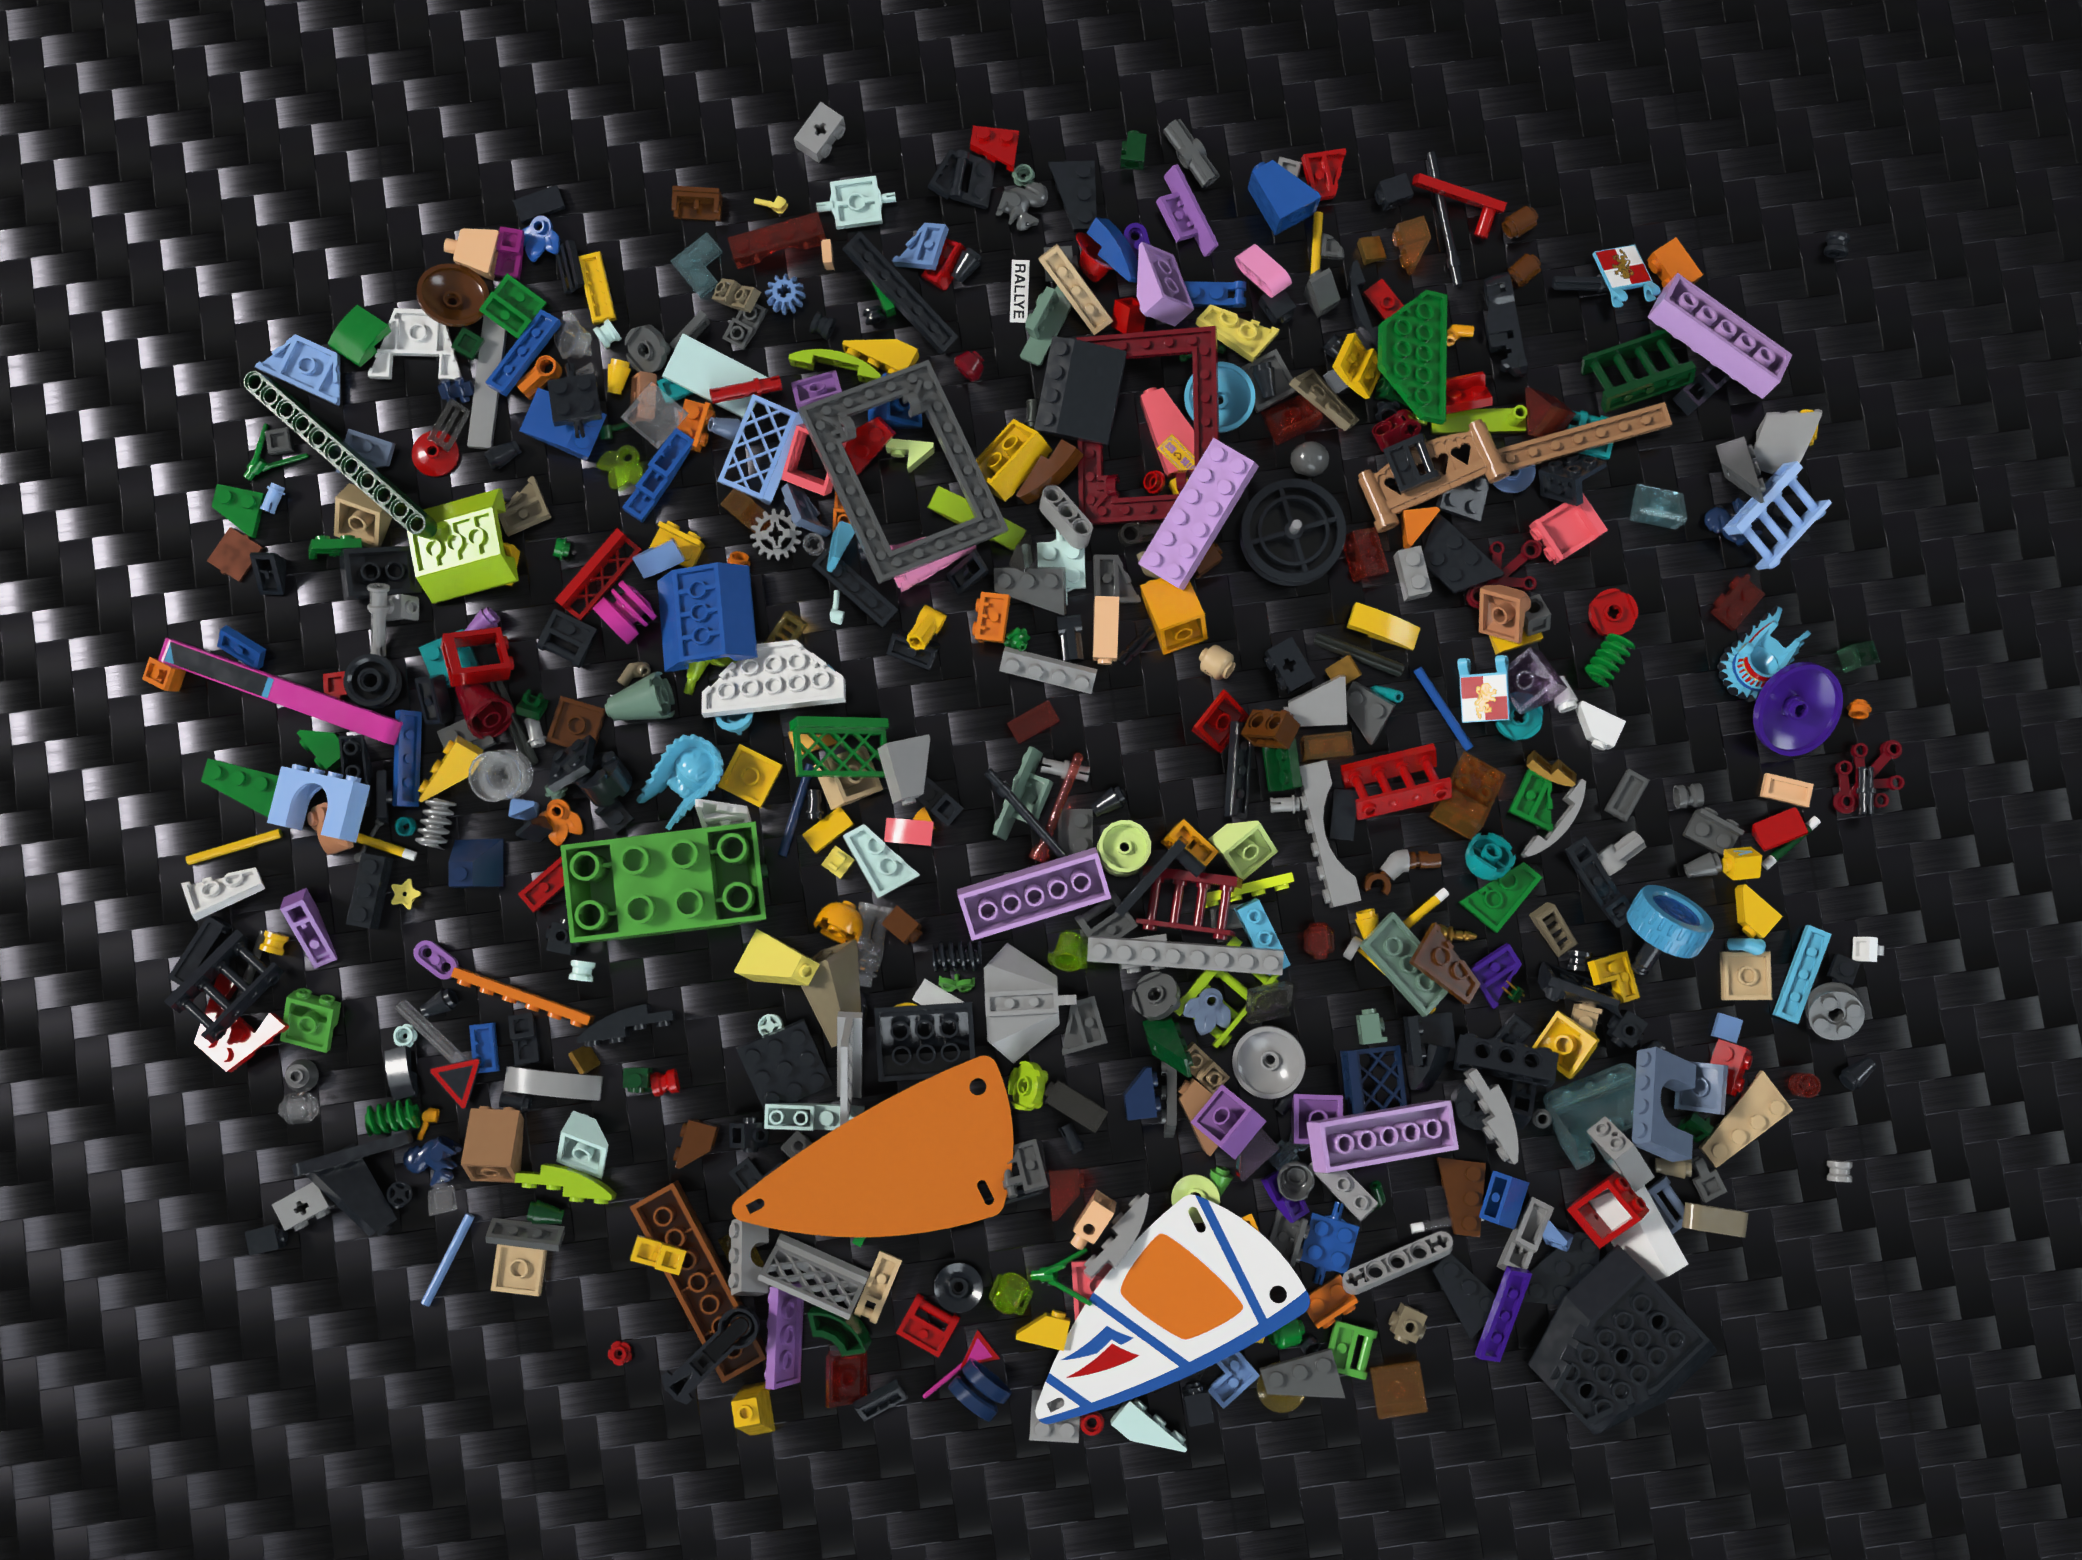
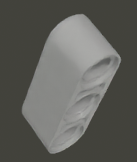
(1065, 517)

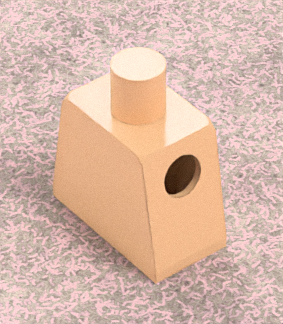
(475, 250)
(1098, 1213)

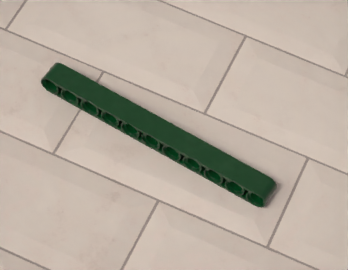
(346, 461)

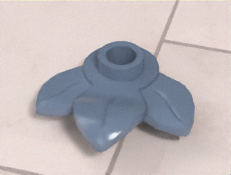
(1207, 1014)

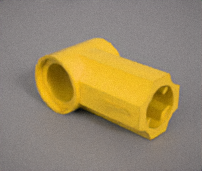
(927, 624)

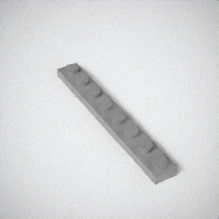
(1185, 955)

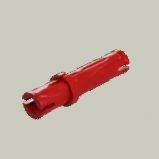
(746, 389)

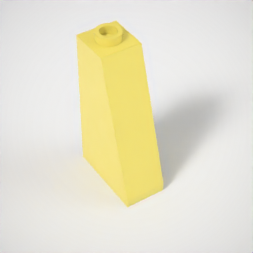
(775, 962)

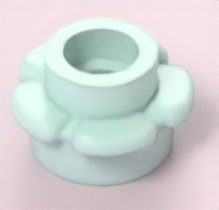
(399, 1033)

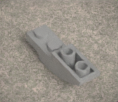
(1500, 1122)
(1126, 1230)

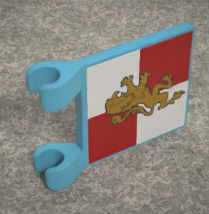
(1625, 270)
(1484, 695)

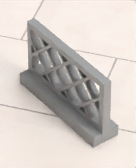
(849, 1060)
(819, 1267)

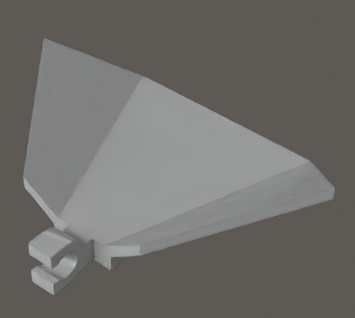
(1020, 1002)

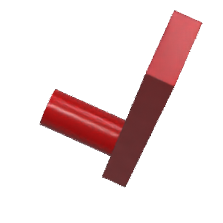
(1489, 205)

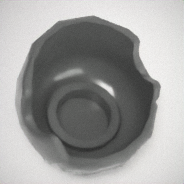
(1310, 459)
(1295, 1180)

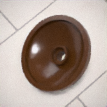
(455, 285)

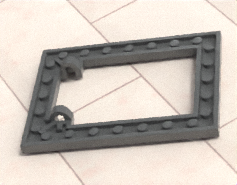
(924, 393)

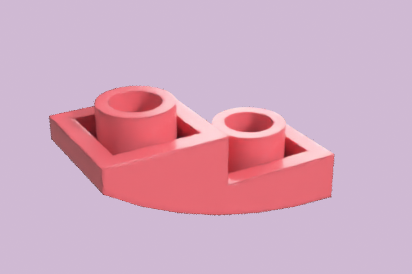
(909, 831)

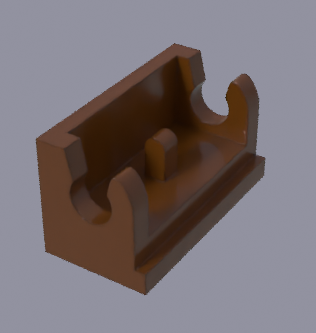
(697, 203)

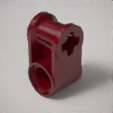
(1396, 429)

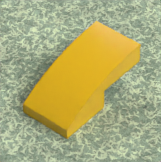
(658, 1254)

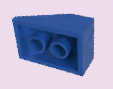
(540, 425)

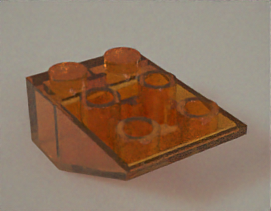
(1473, 794)

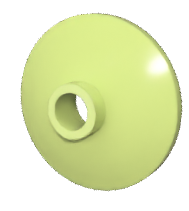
(1195, 1184)

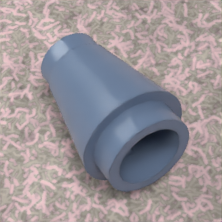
(725, 427)

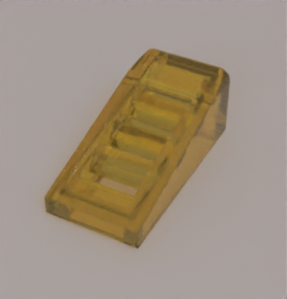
(788, 615)

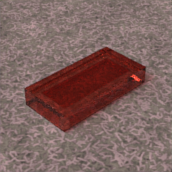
(1033, 722)

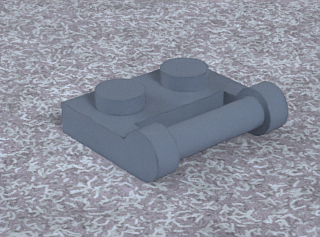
(1663, 1184)

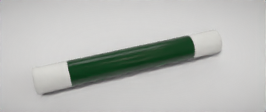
(1786, 847)

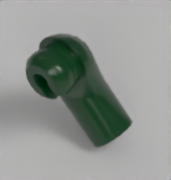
(1377, 1193)

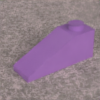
(308, 927)

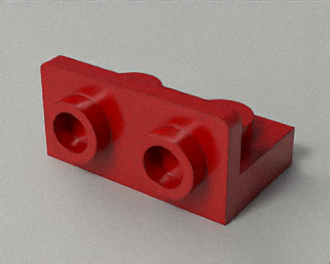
(1467, 393)

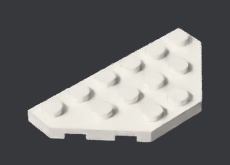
(778, 679)

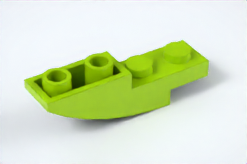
(575, 1183)

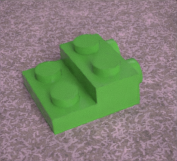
(310, 1019)

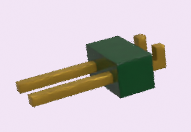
(1515, 994)

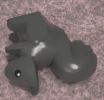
(1017, 202)

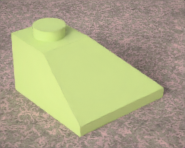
(1243, 847)

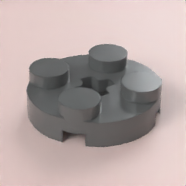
(656, 345)
(1167, 1002)

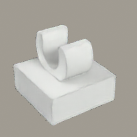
(1866, 949)

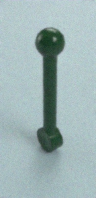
(1222, 349)

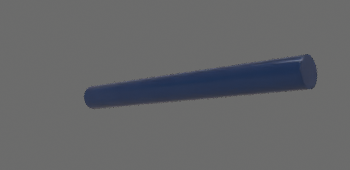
(795, 813)

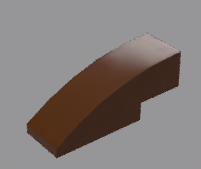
(1050, 471)

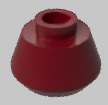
(969, 365)

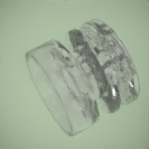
(500, 775)

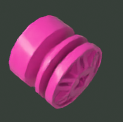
(625, 611)

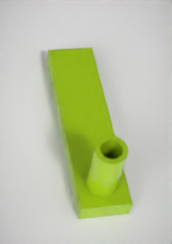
(1496, 419)

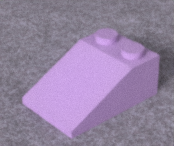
(1161, 286)

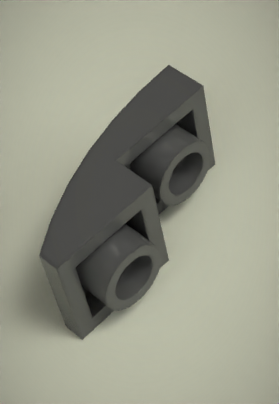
(744, 326)

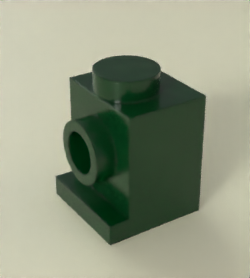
(1133, 151)
(637, 1079)

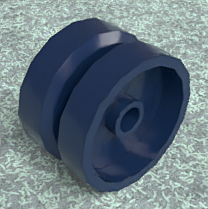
(979, 1389)

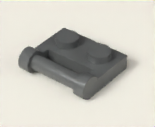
(1112, 926)

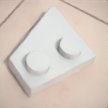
(720, 813)

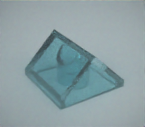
(1658, 507)

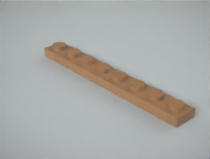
(1586, 437)

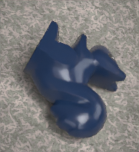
(1718, 517)
(435, 1154)

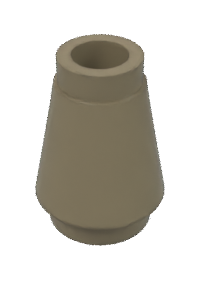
(1677, 1169)

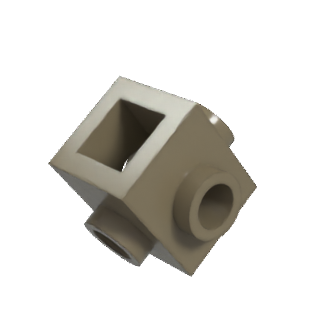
(1403, 1316)

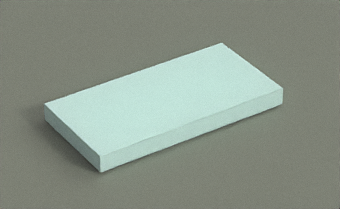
(703, 368)

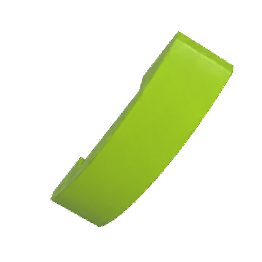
(807, 358)

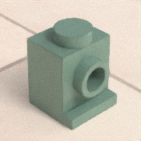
(1370, 1027)

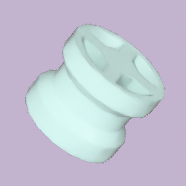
(607, 334)
(582, 970)
(766, 1026)

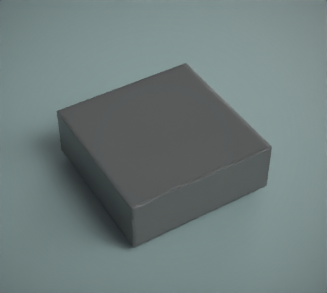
(279, 441)

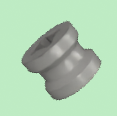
(1839, 1171)

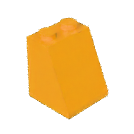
(1174, 614)

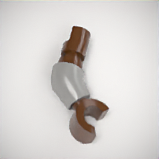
(1396, 864)

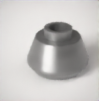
(301, 1075)

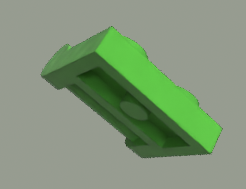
(1343, 1345)

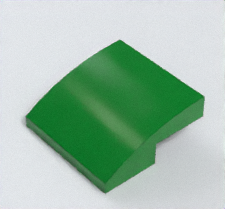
(512, 306)
(358, 335)

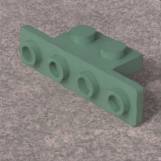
(1044, 322)
(1029, 789)

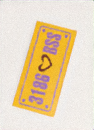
(1177, 453)

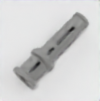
(378, 608)

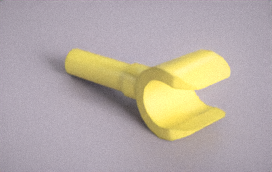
(778, 205)

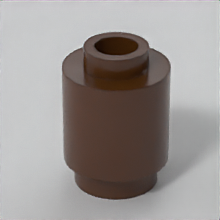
(1520, 222)
(1524, 270)

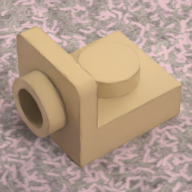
(1586, 1015)

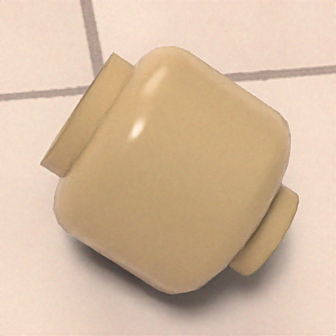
(1217, 662)

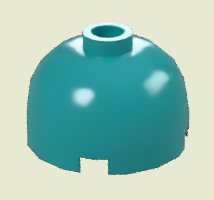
(1489, 856)

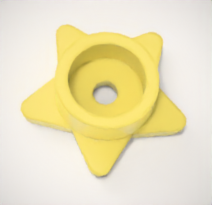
(411, 895)

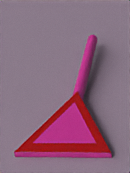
(978, 1350)

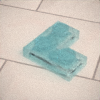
(692, 264)

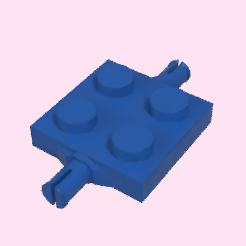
(1329, 1243)

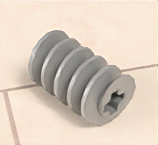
(435, 823)

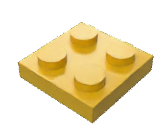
(750, 776)

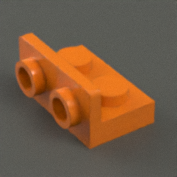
(696, 422)
(992, 617)
(1329, 1302)

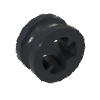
(873, 315)

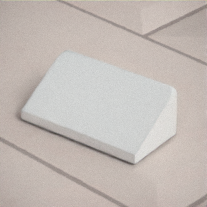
(932, 994)

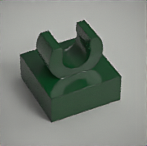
(467, 343)
(532, 706)
(1696, 1126)

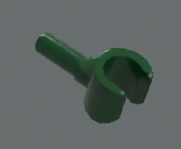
(607, 430)

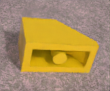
(1754, 913)
(1046, 1330)

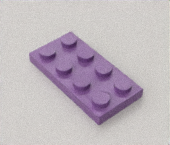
(784, 1339)

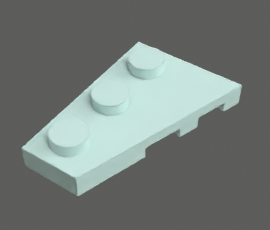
(879, 864)

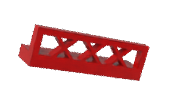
(592, 569)

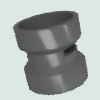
(1687, 796)

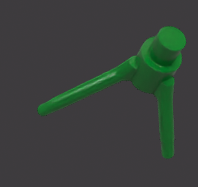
(258, 464)
(1050, 1275)

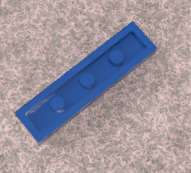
(523, 352)
(407, 759)

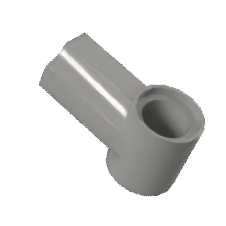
(1615, 856)

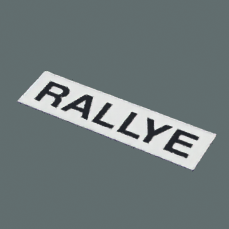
(1019, 291)

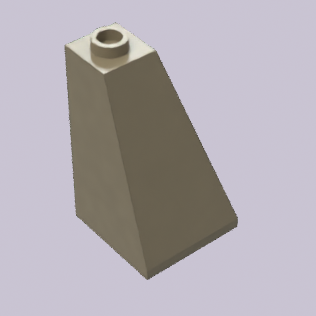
(834, 986)

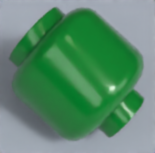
(1288, 1335)

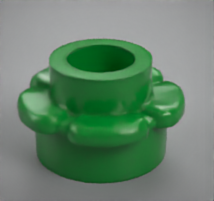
(561, 548)

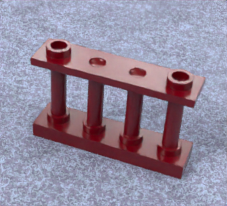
(1203, 883)

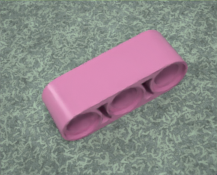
(1263, 270)

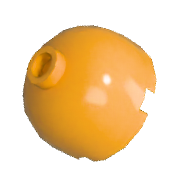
(840, 922)

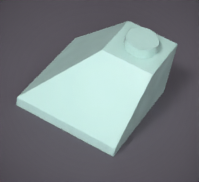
(583, 1145)

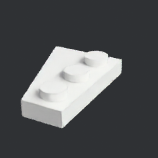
(219, 893)

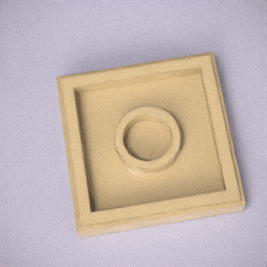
(1745, 976)
(518, 1270)

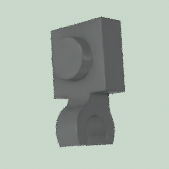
(1708, 1181)

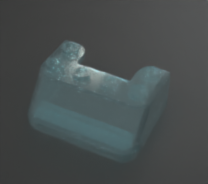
(1585, 1103)

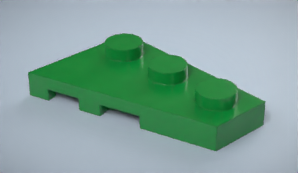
(1501, 897)

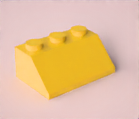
(1011, 458)

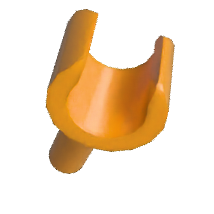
(428, 1116)

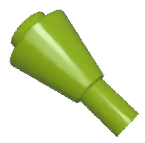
(693, 674)

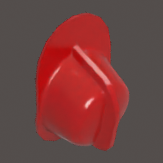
(1089, 261)

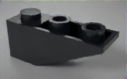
(357, 763)

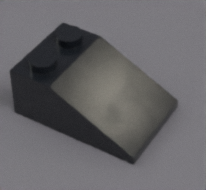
(377, 565)

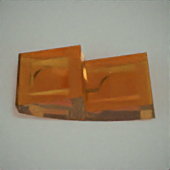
(744, 509)

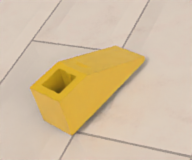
(883, 354)
(451, 769)

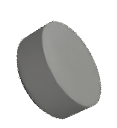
(1352, 948)

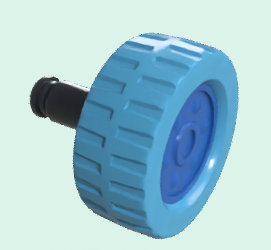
(1668, 925)

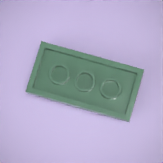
(1391, 949)

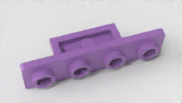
(1184, 213)

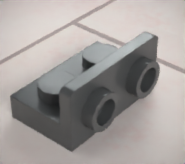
(1712, 831)

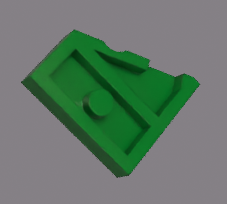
(239, 507)
(333, 547)
(1534, 801)

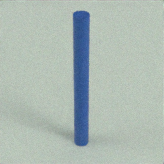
(1443, 708)

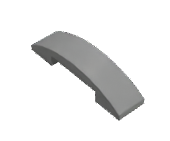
(1574, 799)
(553, 1083)

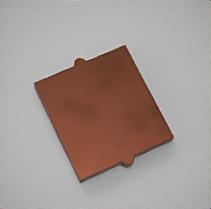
(233, 554)

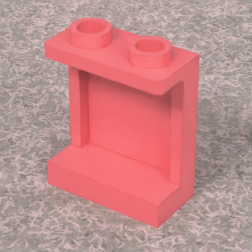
(1567, 529)

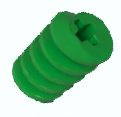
(1607, 657)
(392, 1118)

